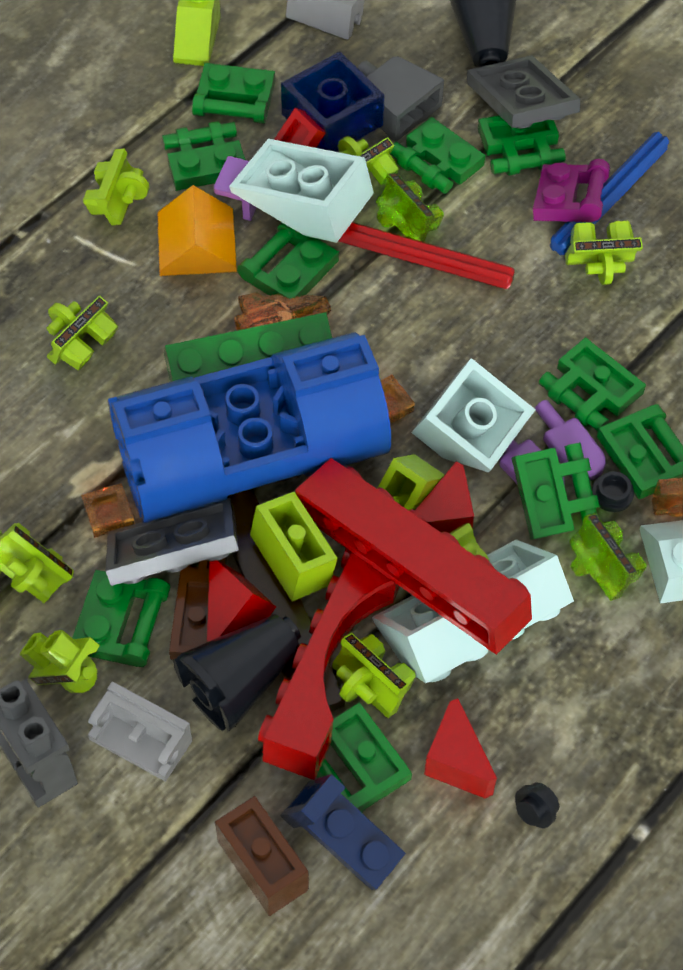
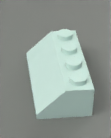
(436, 646)

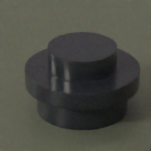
(613, 491)
(537, 805)

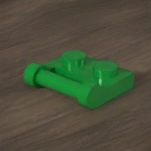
(234, 92)
(296, 271)
(636, 451)
(107, 614)
(366, 756)

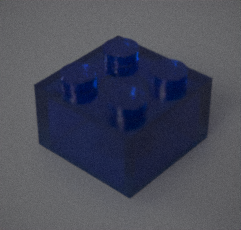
(336, 99)

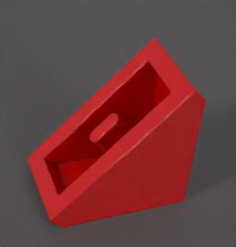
(449, 502)
(232, 601)
(458, 755)

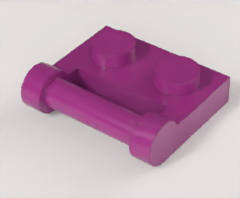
(559, 189)

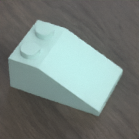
(306, 187)

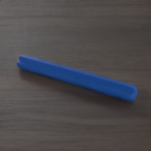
(618, 184)

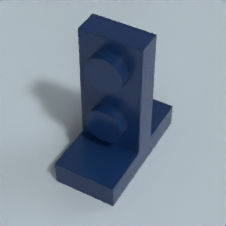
(343, 830)

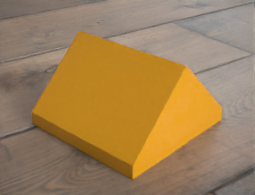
(196, 235)

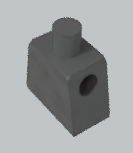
(408, 94)

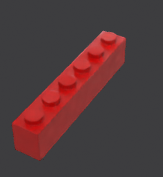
(416, 555)

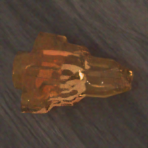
(269, 309)

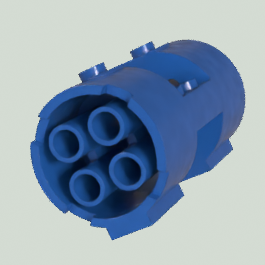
(250, 425)

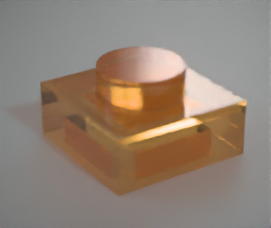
(397, 399)
(668, 497)
(107, 509)

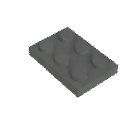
(523, 91)
(171, 543)

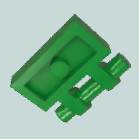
(502, 139)
(443, 149)
(202, 164)
(600, 377)
(544, 493)

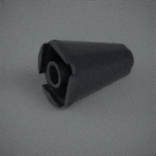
(485, 28)
(237, 668)

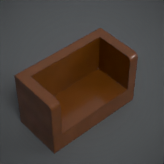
(262, 855)

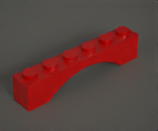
(303, 721)

